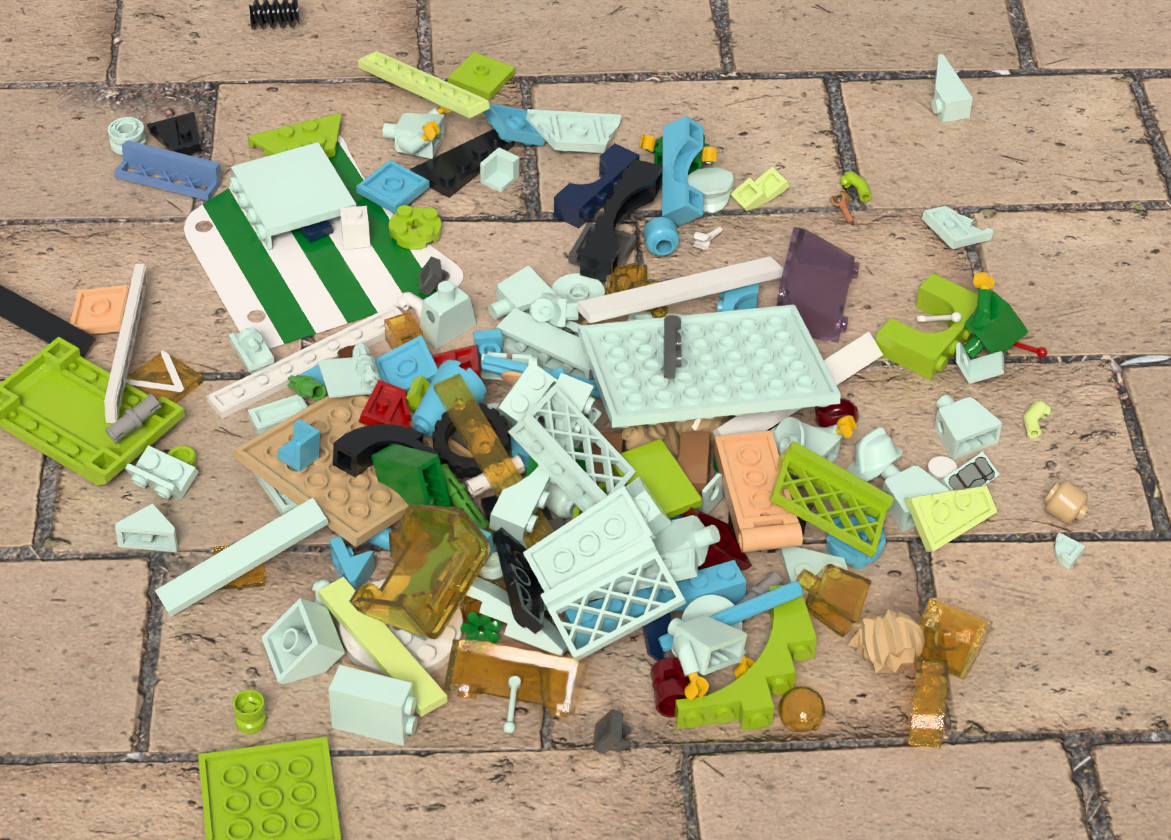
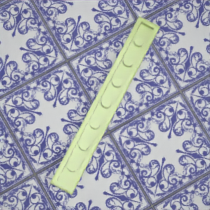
(423, 84)

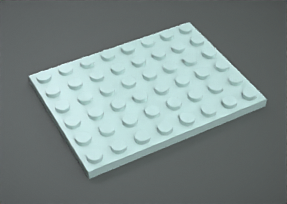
(728, 367)

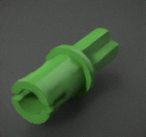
(306, 387)

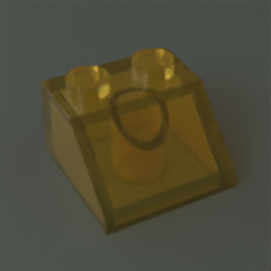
(953, 635)

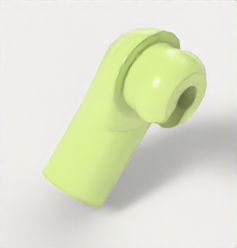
(1032, 415)

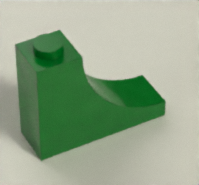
(412, 475)

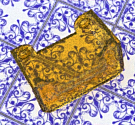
(431, 573)

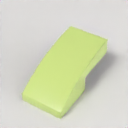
(756, 193)

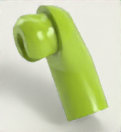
(859, 183)

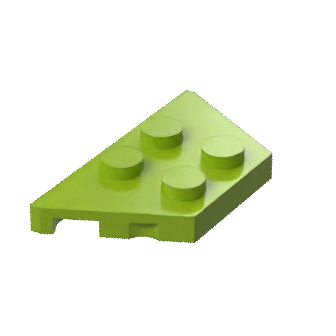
(321, 130)

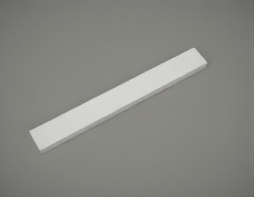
(679, 289)
(125, 344)
(840, 365)
(275, 376)

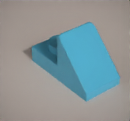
(353, 568)

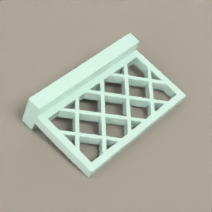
(561, 463)
(604, 576)

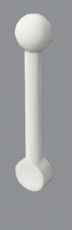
(955, 317)

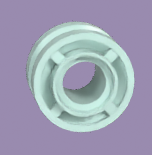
(125, 129)

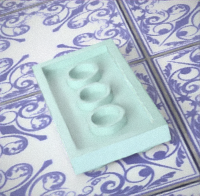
(588, 539)

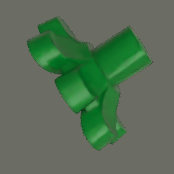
(481, 628)

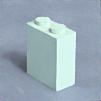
(372, 705)

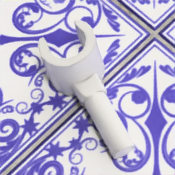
(703, 240)

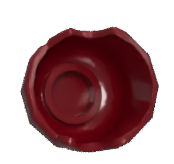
(830, 414)

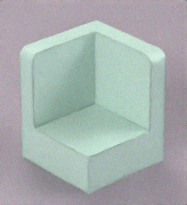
(499, 170)

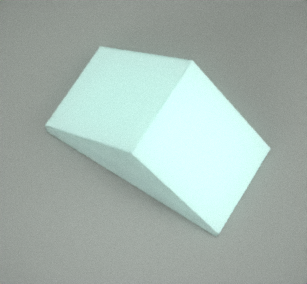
(147, 531)

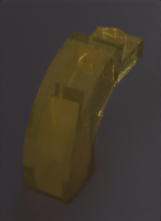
(928, 701)

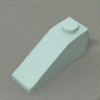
(950, 97)

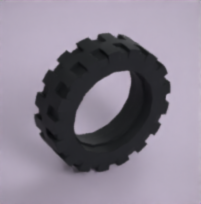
(462, 465)

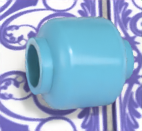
(661, 236)

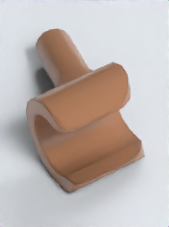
(843, 205)

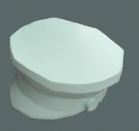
(715, 185)

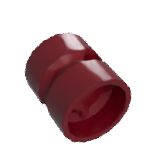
(668, 685)

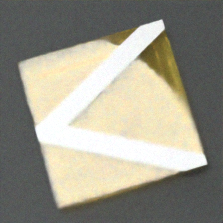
(165, 377)

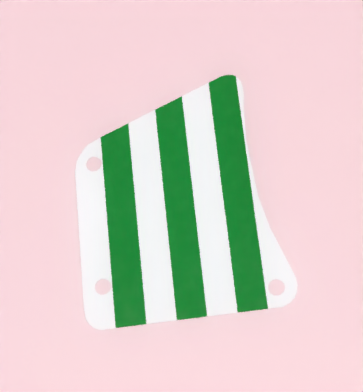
(302, 282)

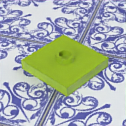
(482, 75)

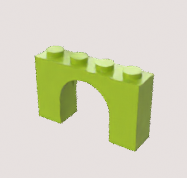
(925, 351)

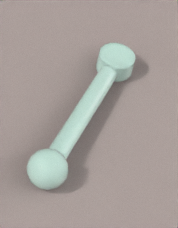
(514, 683)

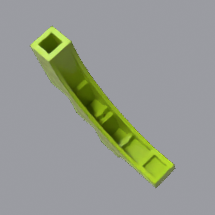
(773, 673)

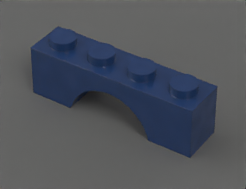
(580, 202)

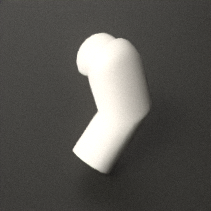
(411, 300)

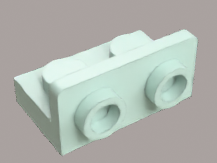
(163, 473)

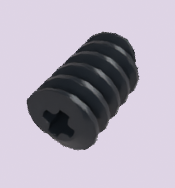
(274, 12)

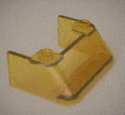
(487, 666)

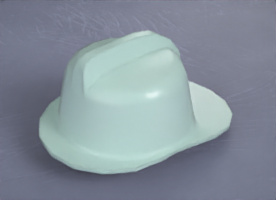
(873, 455)

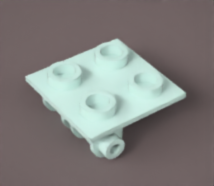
(350, 375)

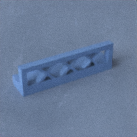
(171, 167)

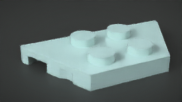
(575, 130)

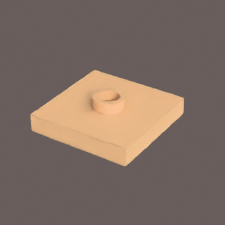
(100, 309)

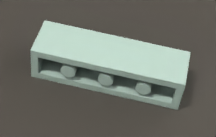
(549, 343)

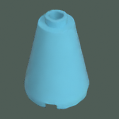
(431, 408)

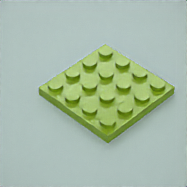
(270, 792)

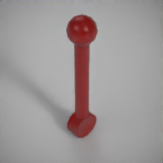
(1041, 352)

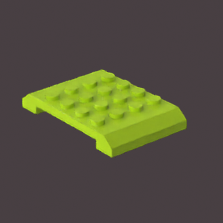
(60, 411)

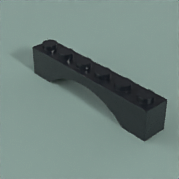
(637, 187)

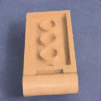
(748, 477)

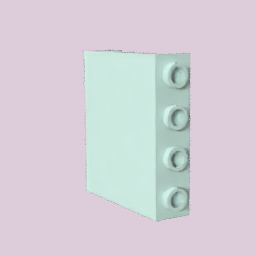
(289, 190)

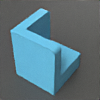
(303, 448)

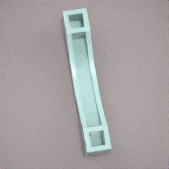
(519, 503)

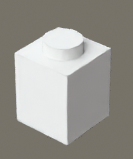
(355, 227)

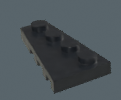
(460, 165)
(520, 582)

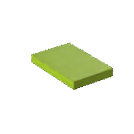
(662, 477)

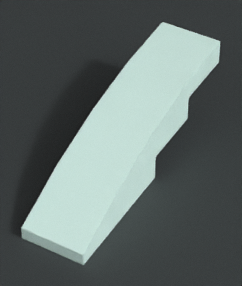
(497, 605)

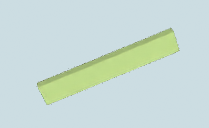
(382, 646)

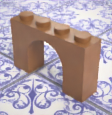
(693, 456)

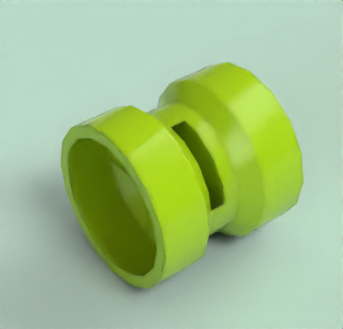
(249, 711)

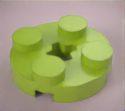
(425, 220)

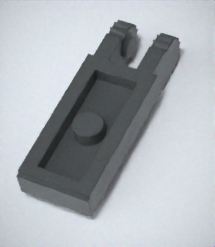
(672, 345)

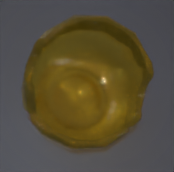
(801, 709)

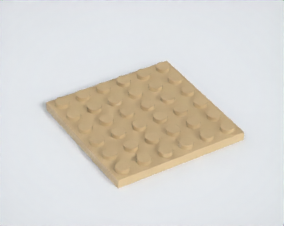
(352, 505)

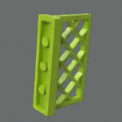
(837, 485)

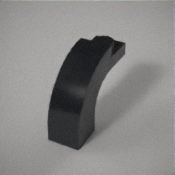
(354, 449)

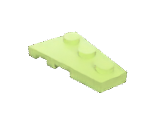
(949, 514)

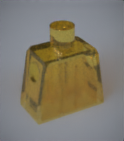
(835, 596)

